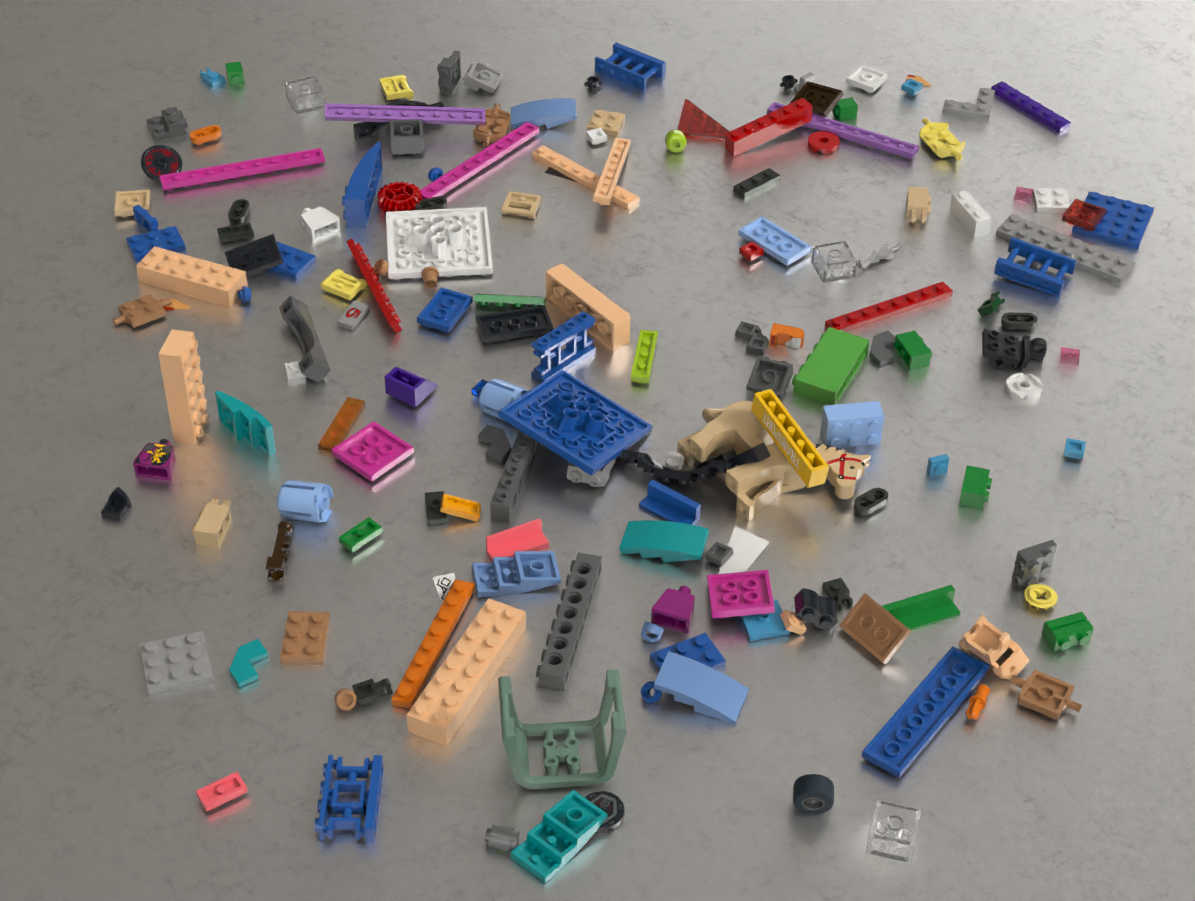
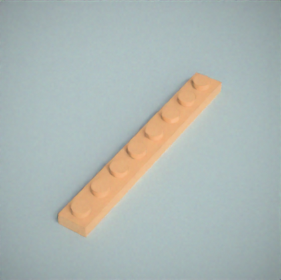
(611, 171)
(582, 175)

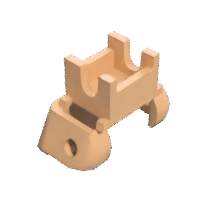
(990, 644)

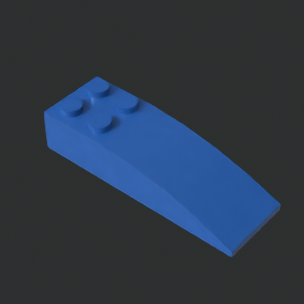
(363, 188)

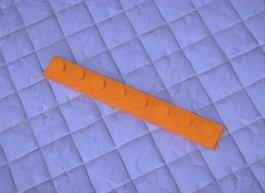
(433, 644)

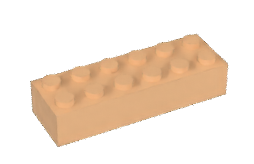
(191, 276)
(573, 295)
(183, 386)

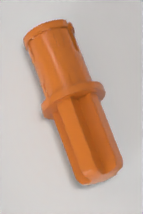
(977, 701)

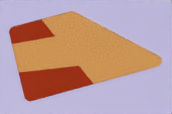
(919, 79)
(176, 305)

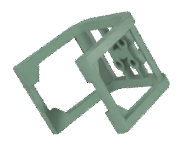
(518, 752)

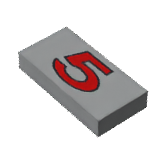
(353, 315)

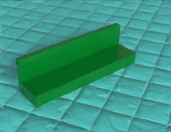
(925, 608)

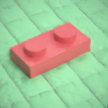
(221, 791)

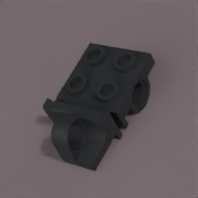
(1007, 349)

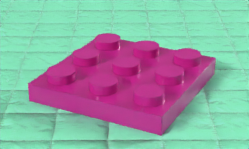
(372, 451)
(740, 594)

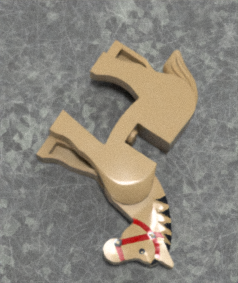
(762, 481)

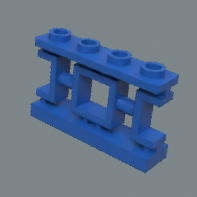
(577, 349)
(368, 798)

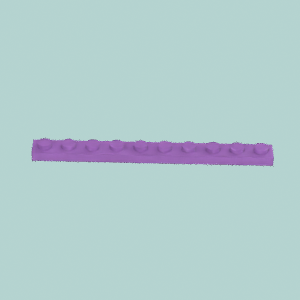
(385, 113)
(858, 134)

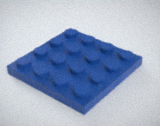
(1123, 223)

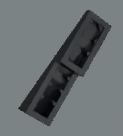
(752, 455)

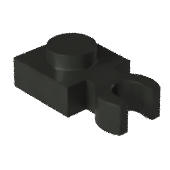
(839, 592)

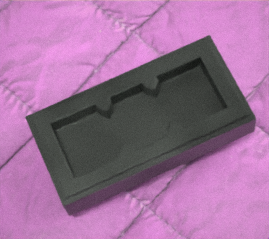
(235, 232)
(433, 505)

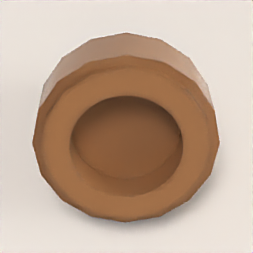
(381, 268)
(345, 699)

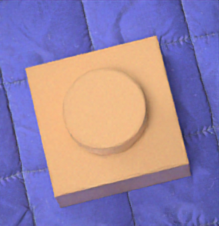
(792, 623)

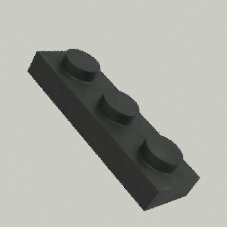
(756, 183)

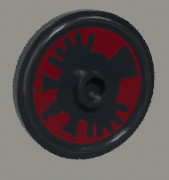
(160, 161)

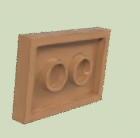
(875, 628)
(305, 638)

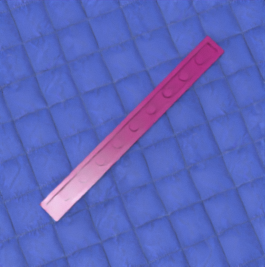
(479, 161)
(240, 169)

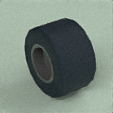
(813, 794)

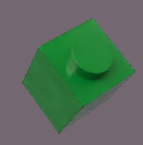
(234, 73)
(845, 109)

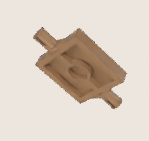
(141, 311)
(1045, 694)

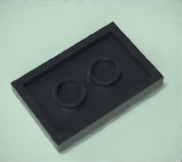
(255, 256)

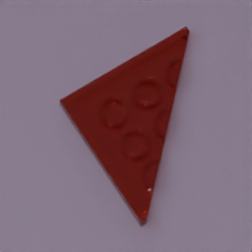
(699, 125)

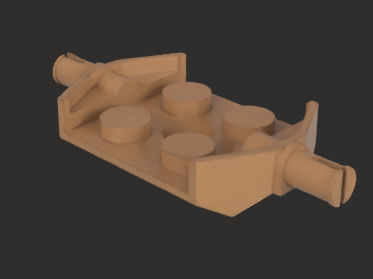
(495, 126)

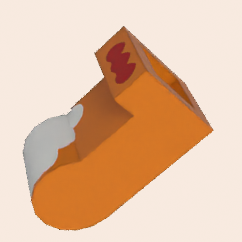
(786, 336)

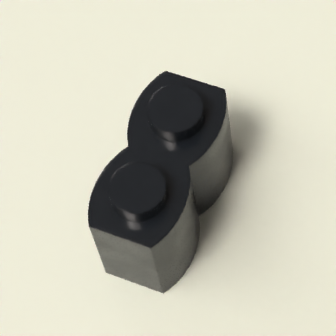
(815, 609)

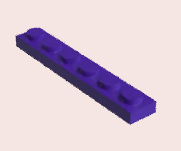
(1031, 107)

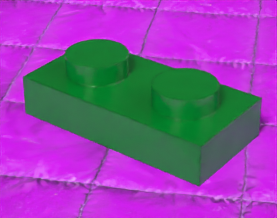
(360, 534)

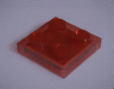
(1084, 215)

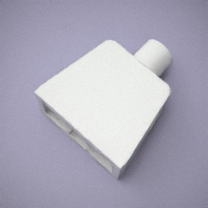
(319, 223)

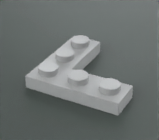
(980, 110)

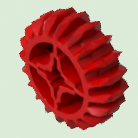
(398, 197)

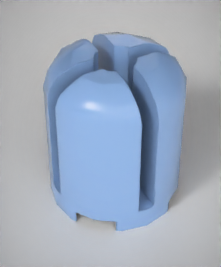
(497, 395)
(304, 501)

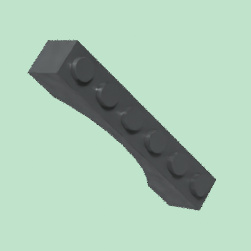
(297, 316)

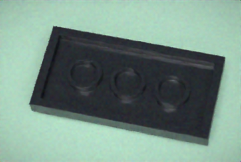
(514, 324)

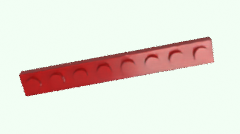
(375, 286)
(890, 308)

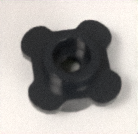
(788, 81)
(593, 82)

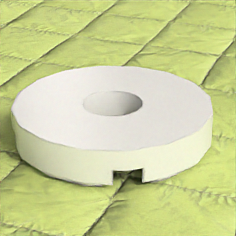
(1029, 393)

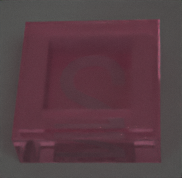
(1023, 194)
(1069, 356)

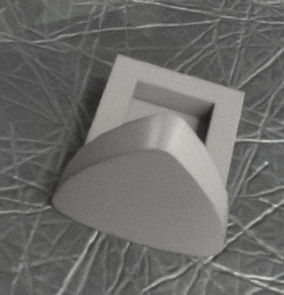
(803, 79)

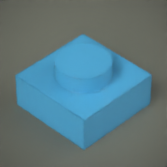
(911, 86)
(1074, 448)
(937, 465)

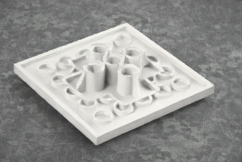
(446, 239)

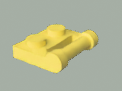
(391, 88)
(343, 284)

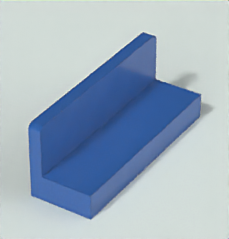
(670, 504)

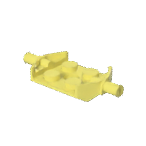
(941, 140)

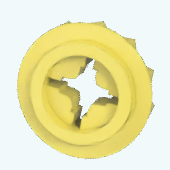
(1040, 590)

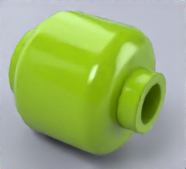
(675, 141)

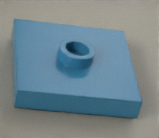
(764, 626)

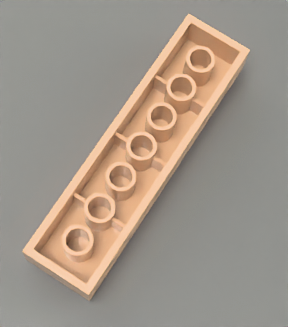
(466, 672)

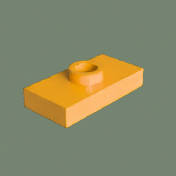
(460, 507)

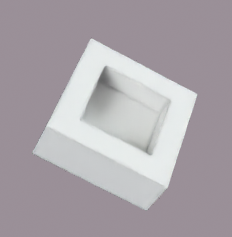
(596, 136)
(293, 371)

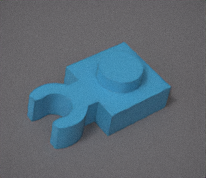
(211, 78)

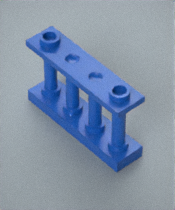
(634, 58)
(1031, 277)

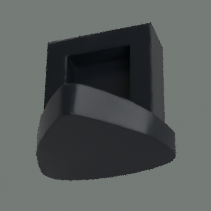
(116, 505)

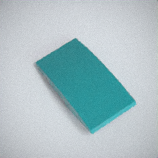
(245, 422)
(664, 539)
(559, 836)

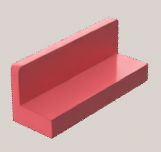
(519, 538)

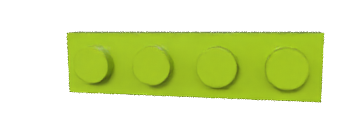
(644, 356)

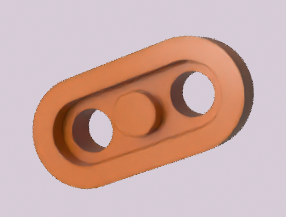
(205, 134)

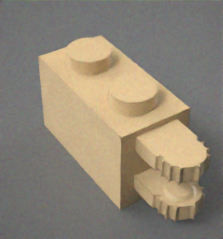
(918, 204)
(212, 524)

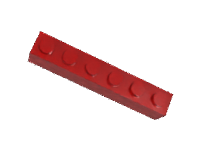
(768, 127)

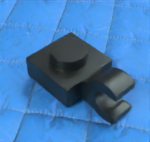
(369, 691)

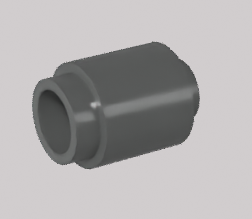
(502, 837)

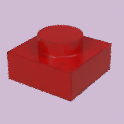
(751, 251)

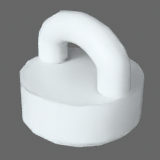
(674, 461)

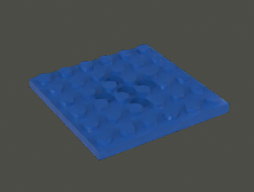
(575, 422)

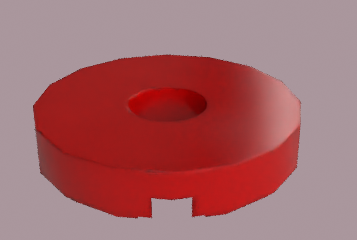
(823, 141)

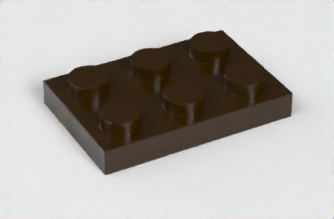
(820, 97)

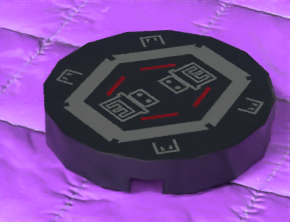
(611, 805)

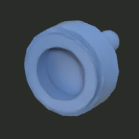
(655, 629)

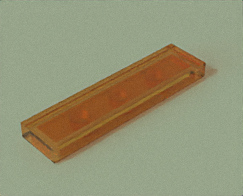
(341, 424)

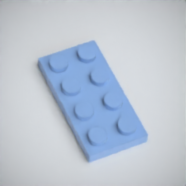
(774, 240)

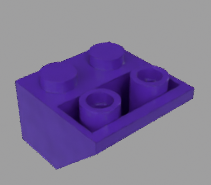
(408, 386)

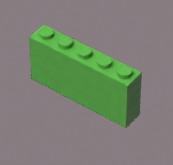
(830, 366)

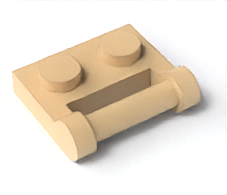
(518, 200)

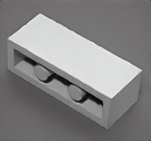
(970, 214)

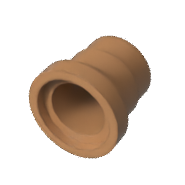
(430, 276)

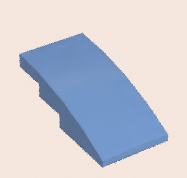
(546, 111)
(516, 574)
(701, 687)

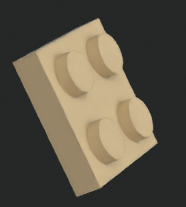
(609, 122)
(128, 199)

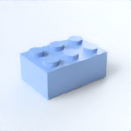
(852, 424)

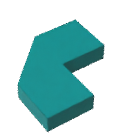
(241, 667)

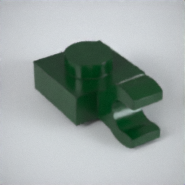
(990, 306)

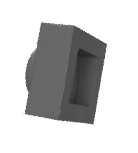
(719, 554)

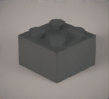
(407, 136)

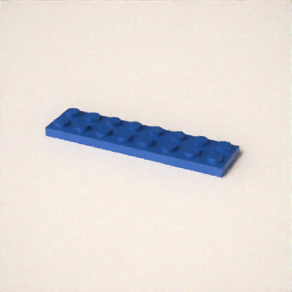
(925, 712)

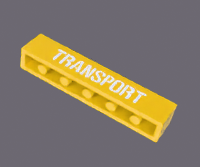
(789, 438)

